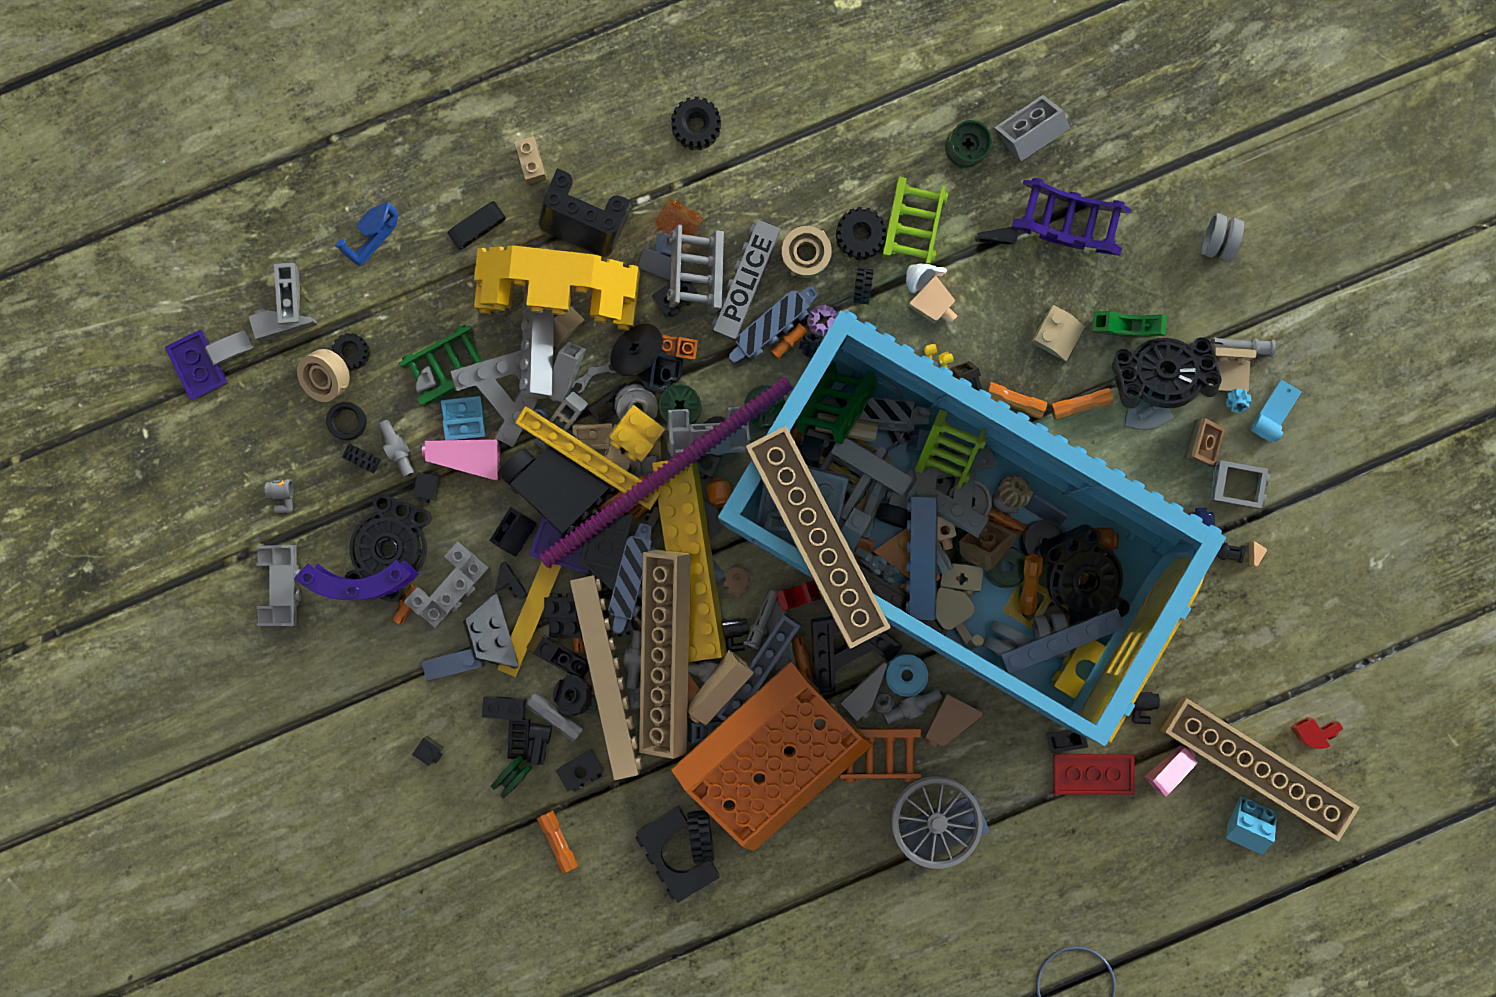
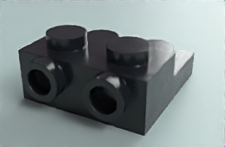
(562, 616)

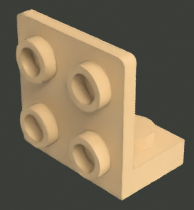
(1234, 367)

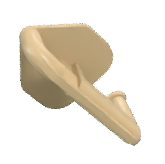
(952, 610)

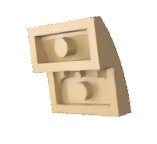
(594, 435)

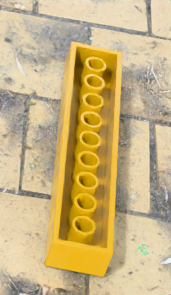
(687, 532)

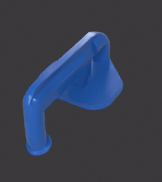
(374, 227)

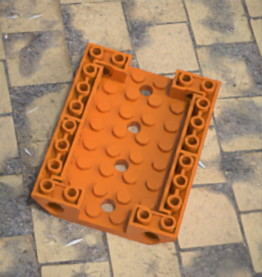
(755, 742)

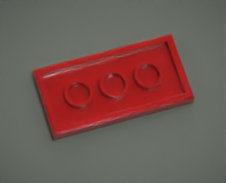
(1093, 774)

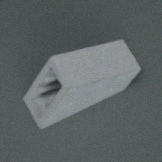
(565, 370)

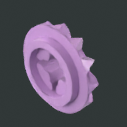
(814, 317)

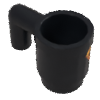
(734, 628)
(1145, 702)

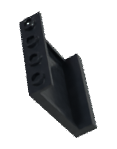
(561, 489)

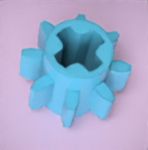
(1238, 400)

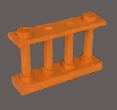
(889, 736)

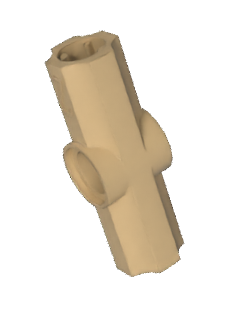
(861, 429)

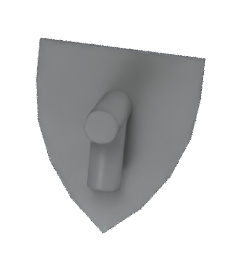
(1147, 416)

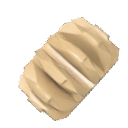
(1015, 491)

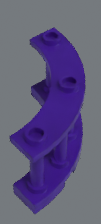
(1064, 237)
(336, 587)

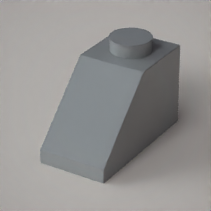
(855, 527)

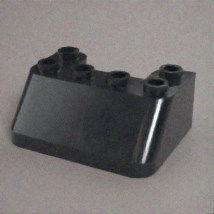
(581, 222)

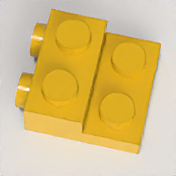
(636, 433)

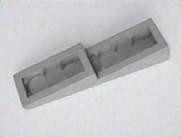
(872, 466)

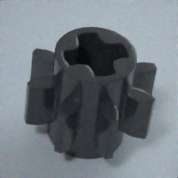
(810, 344)

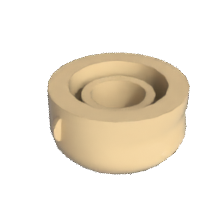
(811, 236)
(323, 375)

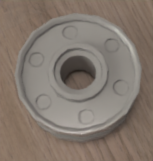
(636, 394)

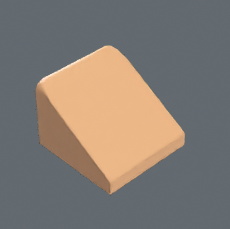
(1256, 553)

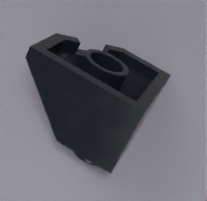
(662, 373)

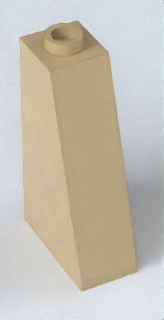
(719, 688)

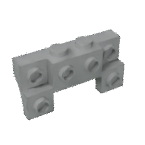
(683, 433)
(283, 588)
(452, 590)

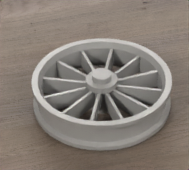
(937, 822)

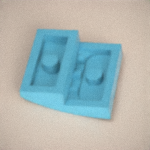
(463, 417)

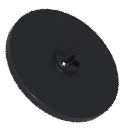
(636, 350)

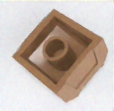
(989, 547)

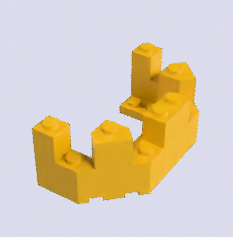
(551, 281)

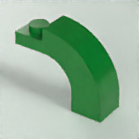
(1129, 325)

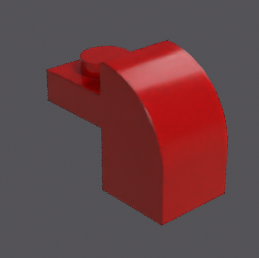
(798, 595)
(1311, 735)

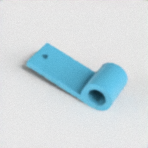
(1274, 412)

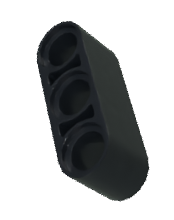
(476, 225)

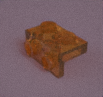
(676, 214)

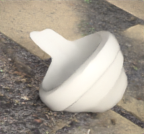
(920, 274)

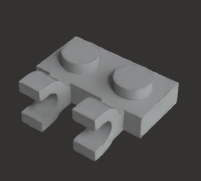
(877, 564)

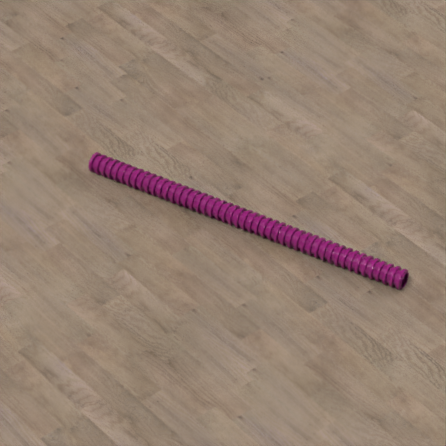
(666, 472)

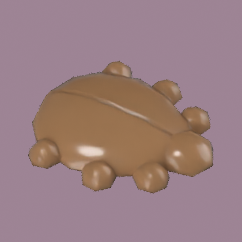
(737, 581)

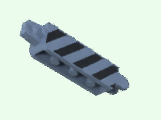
(772, 323)
(629, 578)

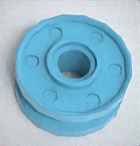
(918, 677)

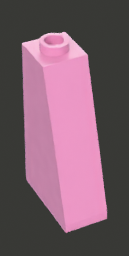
(468, 456)

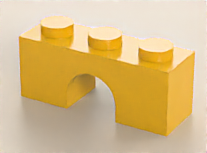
(1067, 679)

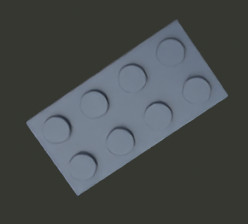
(962, 833)

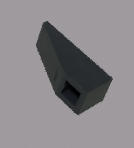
(557, 654)

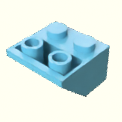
(1252, 825)

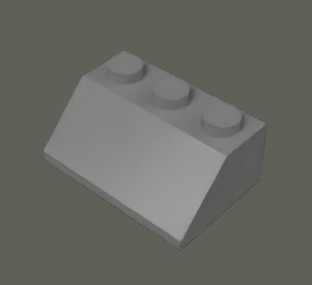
(1032, 127)

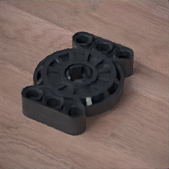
(1162, 390)
(392, 528)
(1067, 569)

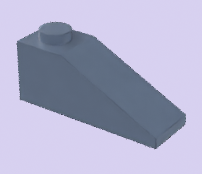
(450, 664)

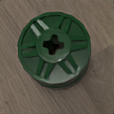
(976, 136)
(680, 393)

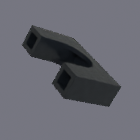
(679, 882)

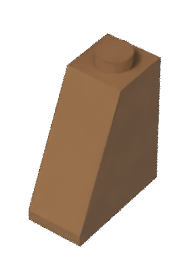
(950, 720)

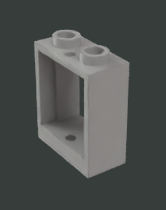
(1219, 479)

